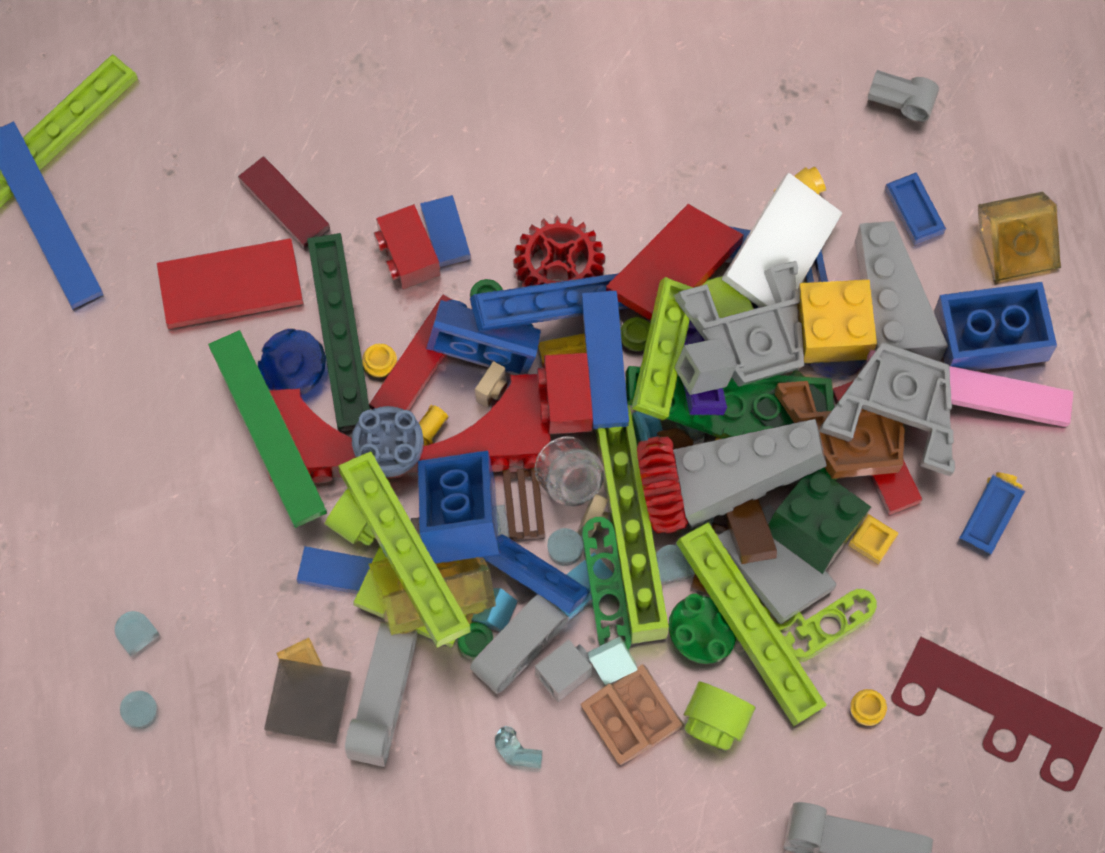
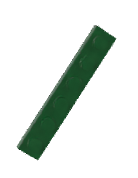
(339, 329)

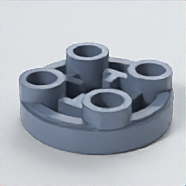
(392, 438)

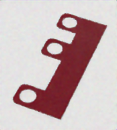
(1011, 704)

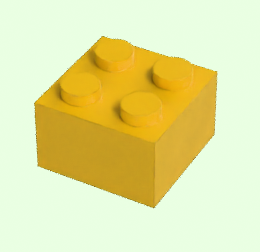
(836, 320)

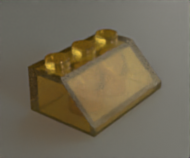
(466, 578)

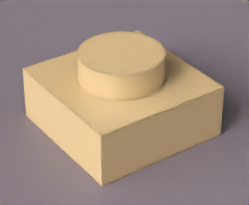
(491, 385)
(594, 509)

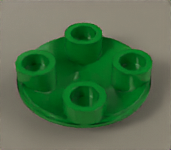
(700, 630)

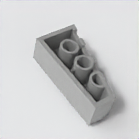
(898, 299)
(744, 467)

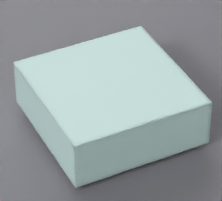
(612, 661)

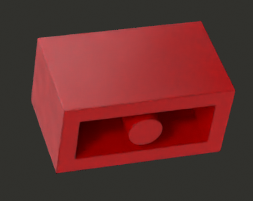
(407, 246)
(567, 393)

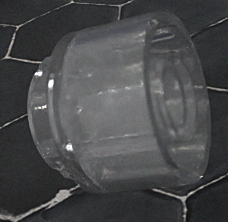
(569, 471)

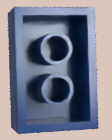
(996, 327)
(458, 507)

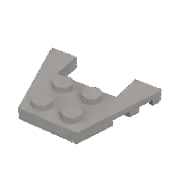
(762, 339)
(905, 390)

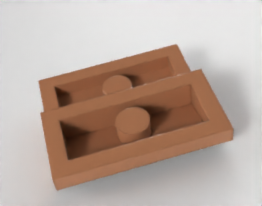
(632, 715)

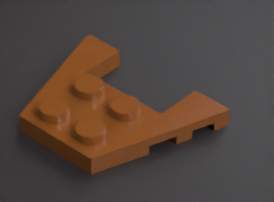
(873, 450)

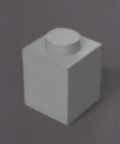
(705, 366)
(564, 669)

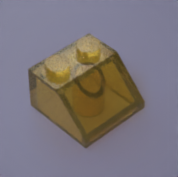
(1020, 235)

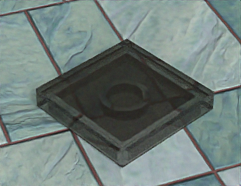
(308, 701)

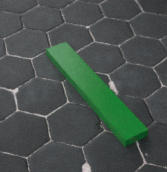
(267, 429)

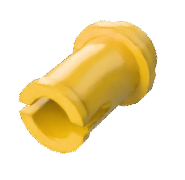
(432, 422)

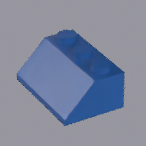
(457, 336)

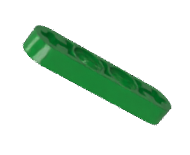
(601, 587)

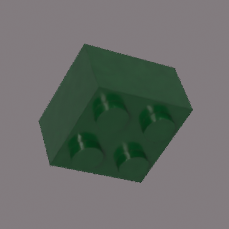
(818, 519)

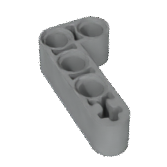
(373, 729)
(815, 832)

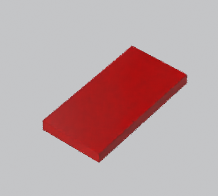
(683, 251)
(229, 283)

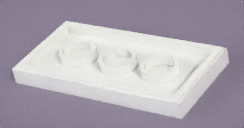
(787, 231)

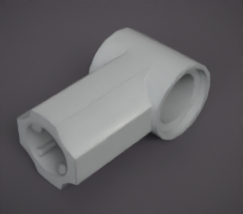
(912, 96)

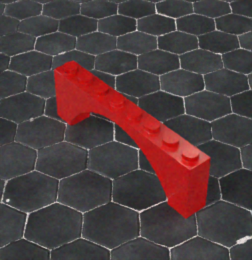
(508, 431)

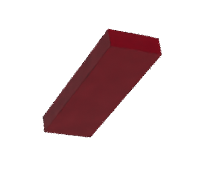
(283, 201)

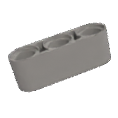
(519, 643)

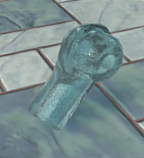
(513, 751)

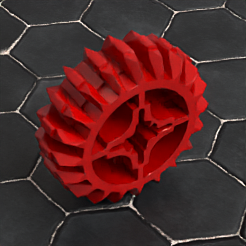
(547, 240)
(661, 484)

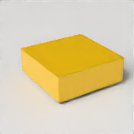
(873, 539)

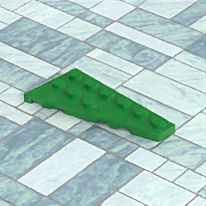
(739, 403)

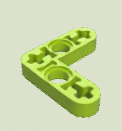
(812, 631)

